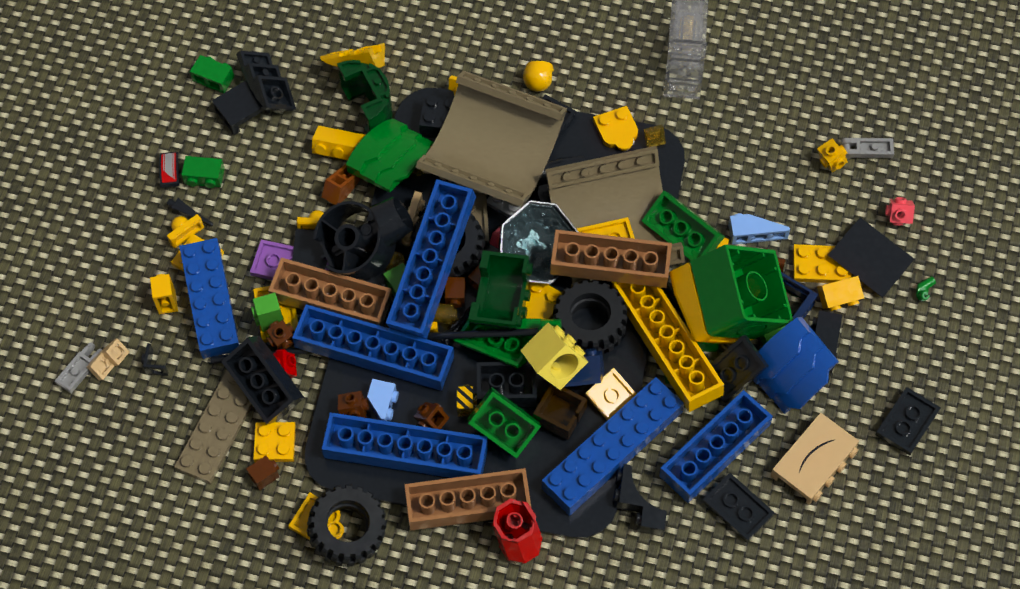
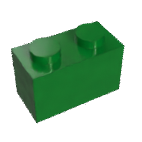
(212, 73)
(203, 171)

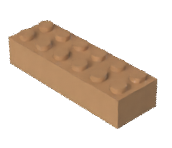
(611, 258)
(304, 284)
(463, 498)

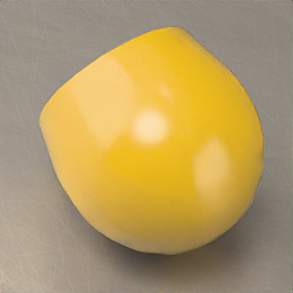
(538, 75)

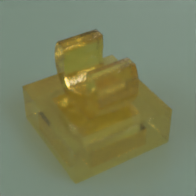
(654, 136)

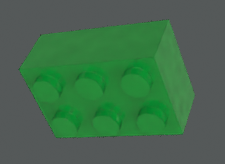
(504, 422)

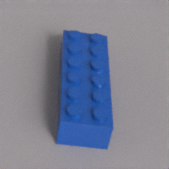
(209, 298)
(715, 446)

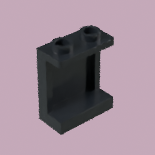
(237, 106)

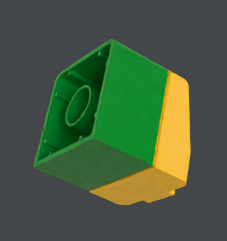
(732, 294)

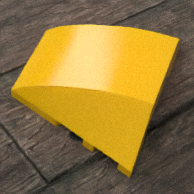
(368, 54)

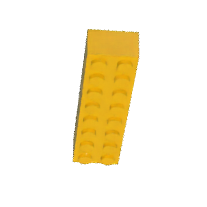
(671, 344)

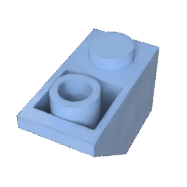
(381, 398)

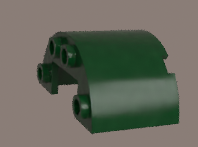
(366, 79)
(502, 290)

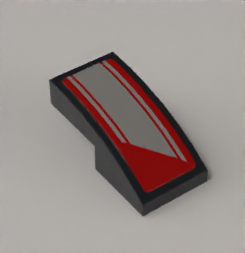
(169, 169)

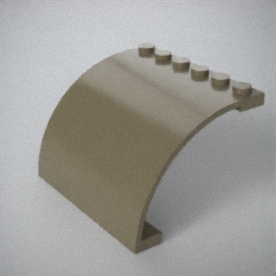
(494, 139)
(609, 191)

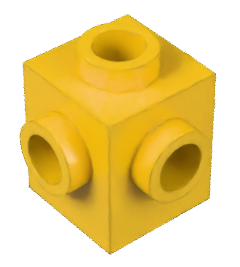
(832, 155)

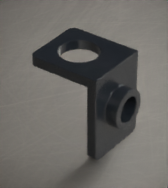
(146, 362)

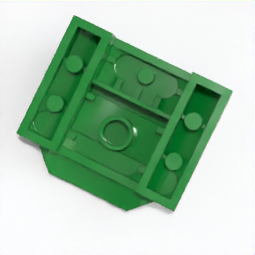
(387, 154)

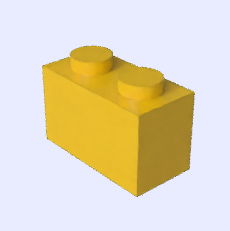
(840, 292)
(164, 294)

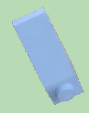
(752, 229)

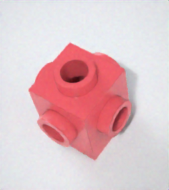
(900, 211)

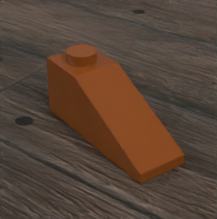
(339, 185)

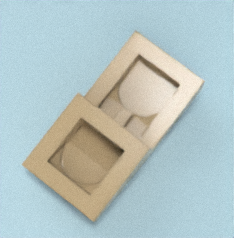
(109, 357)

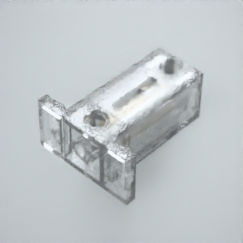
(686, 48)

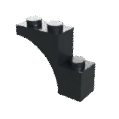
(650, 518)

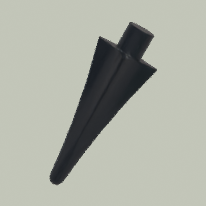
(180, 208)

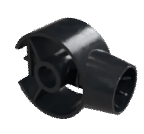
(387, 228)

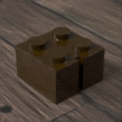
(560, 411)

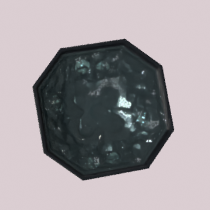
(532, 234)

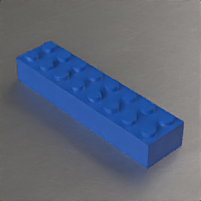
(431, 259)
(373, 347)
(404, 446)
(612, 446)

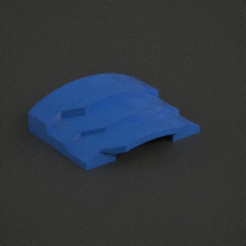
(797, 365)

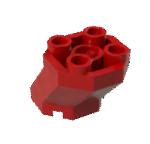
(517, 531)

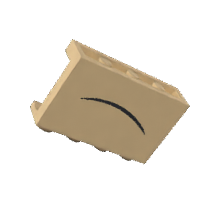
(816, 458)

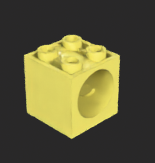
(554, 355)

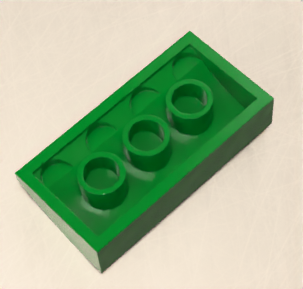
(680, 224)
(500, 348)

